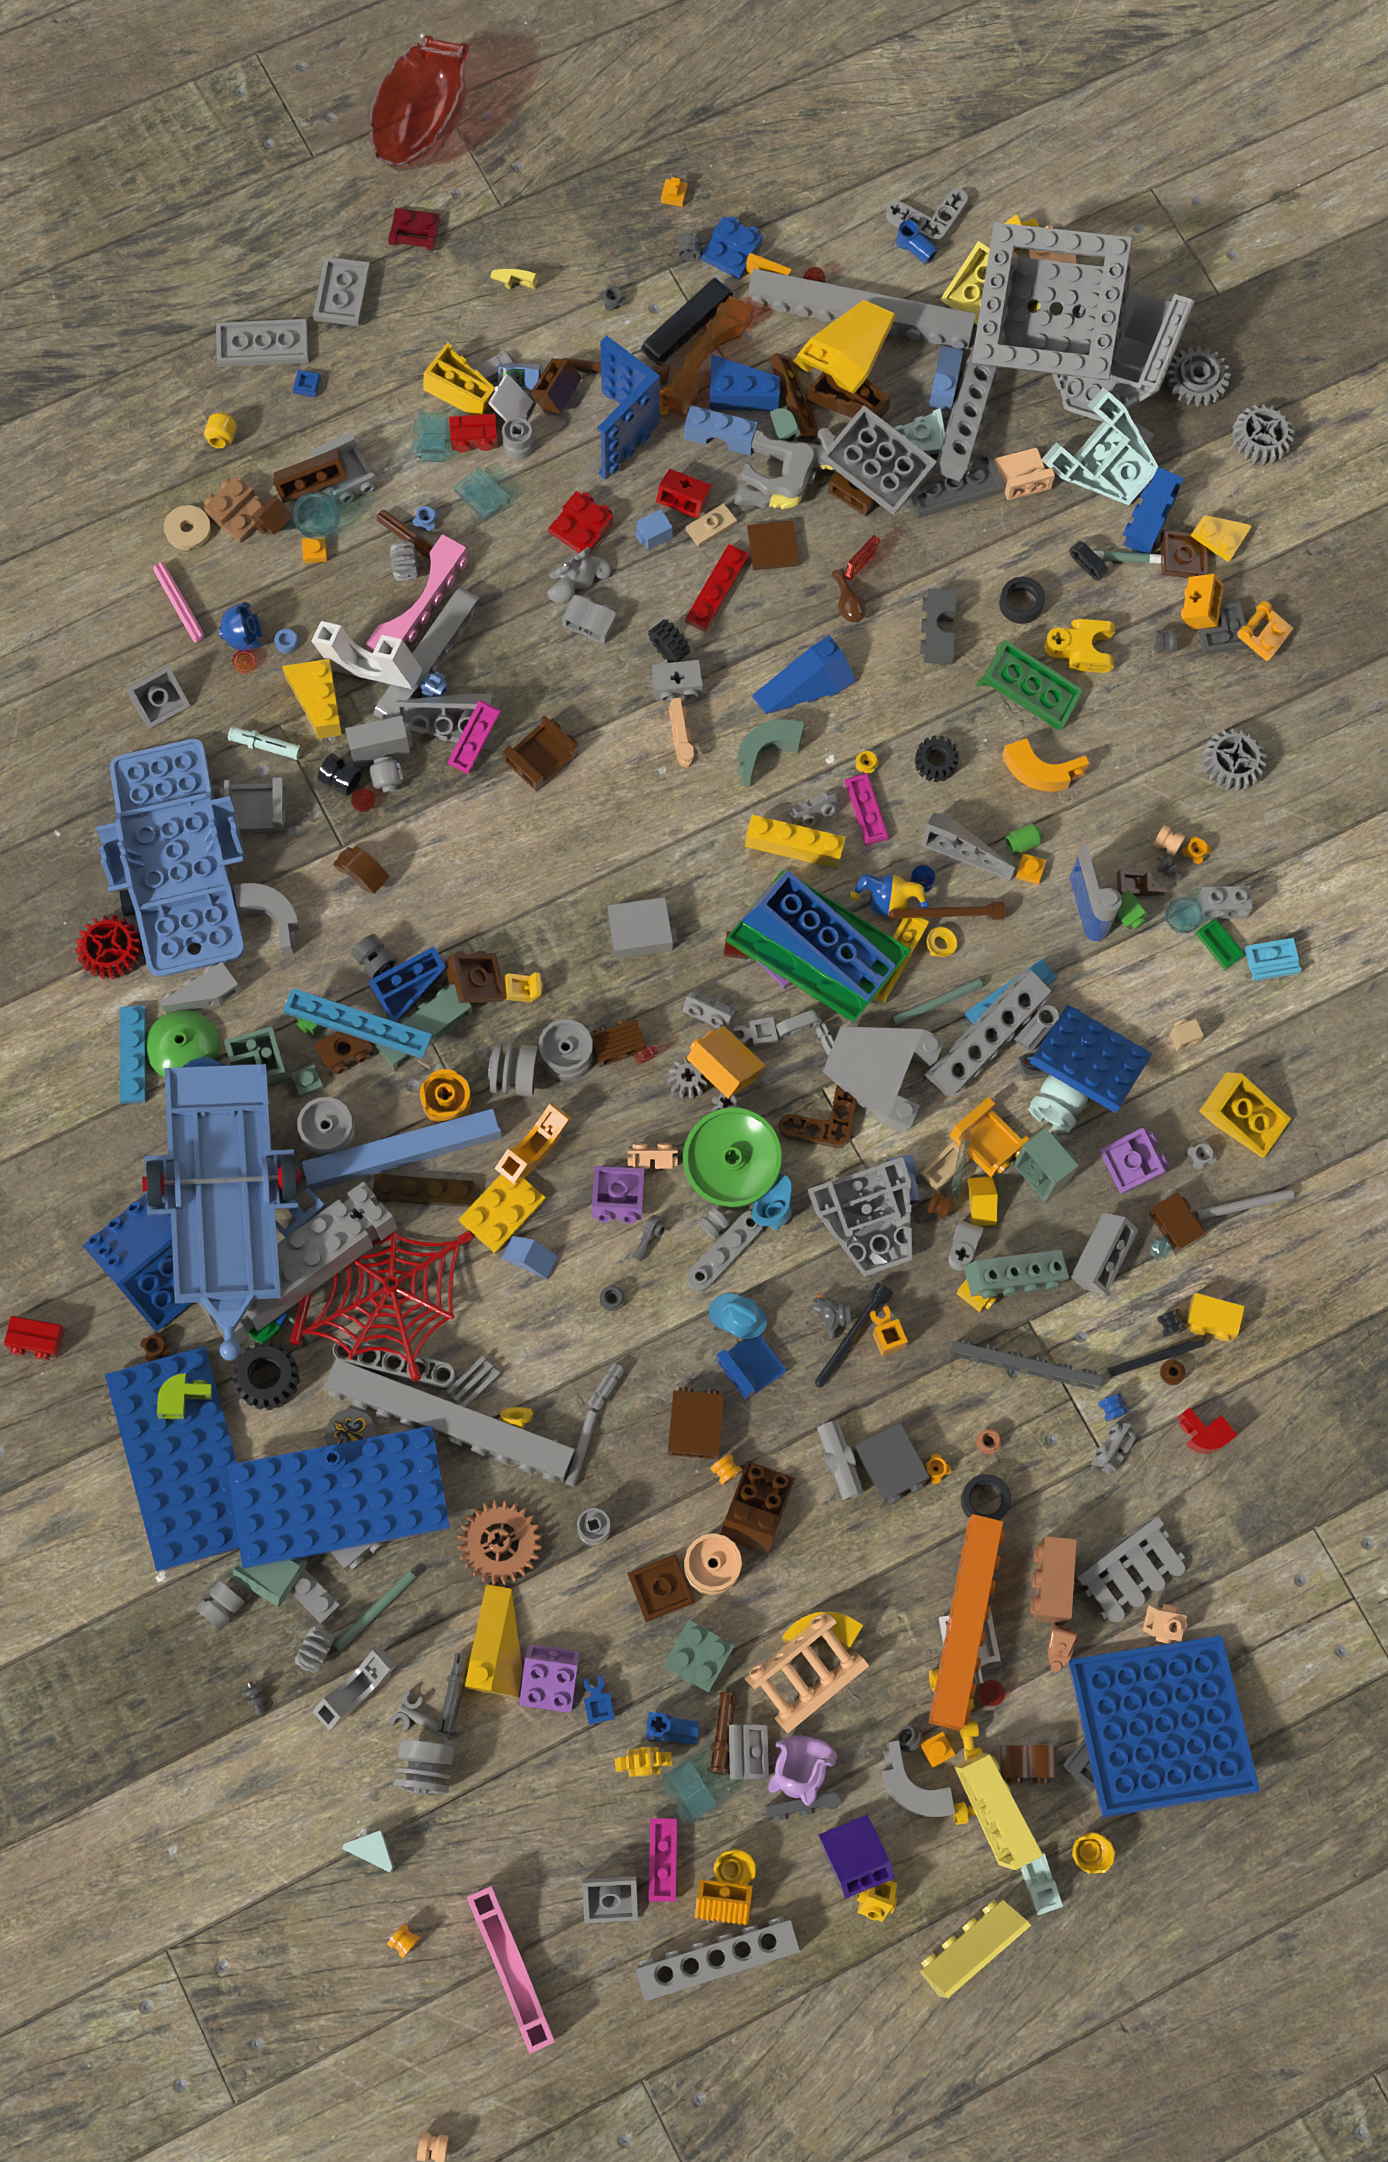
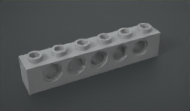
(965, 420)
(942, 1071)
(785, 1946)

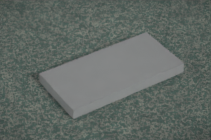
(262, 342)

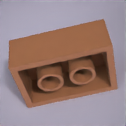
(1053, 1580)

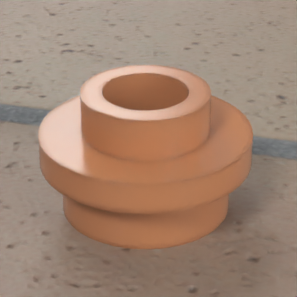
(988, 1433)

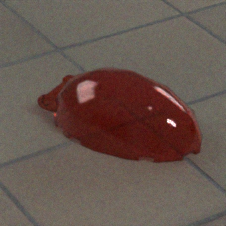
(418, 103)

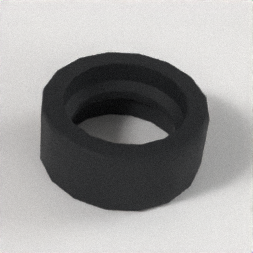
(1019, 616)
(986, 1479)

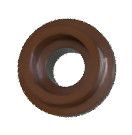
(1165, 1375)

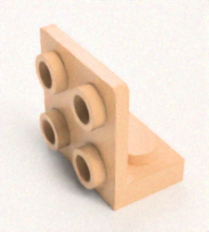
(1024, 473)

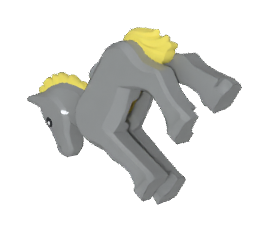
(797, 471)

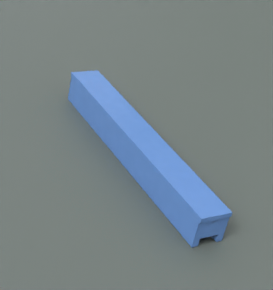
(401, 1150)

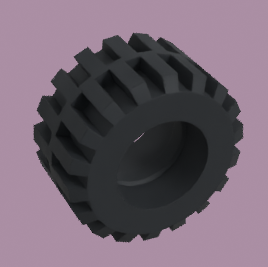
(251, 1361)

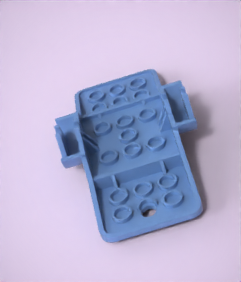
(174, 856)

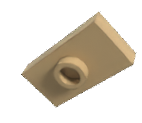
(711, 525)

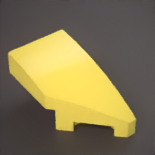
(518, 276)

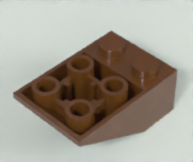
(757, 1507)

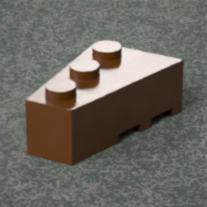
(829, 395)

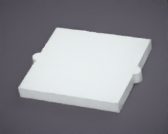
(510, 400)

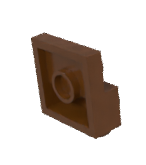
(476, 977)

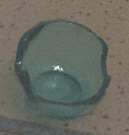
(1183, 915)

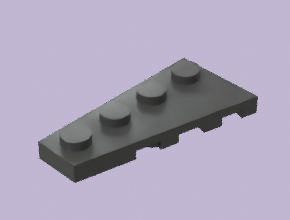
(948, 493)

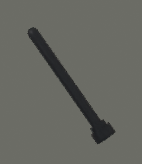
(879, 1296)

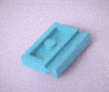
(1273, 959)

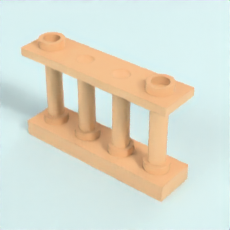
(830, 1681)

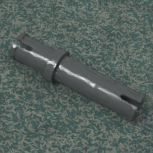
(456, 1684)

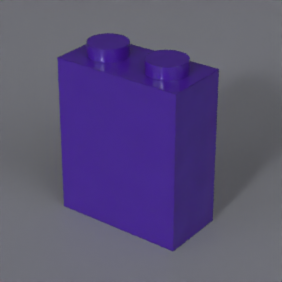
(856, 1856)

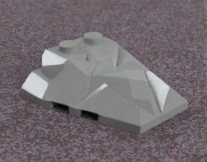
(869, 1215)

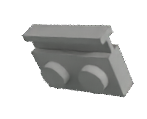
(748, 1752)

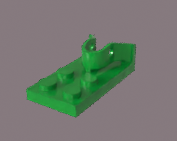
(1031, 684)

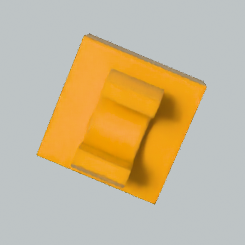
(674, 192)

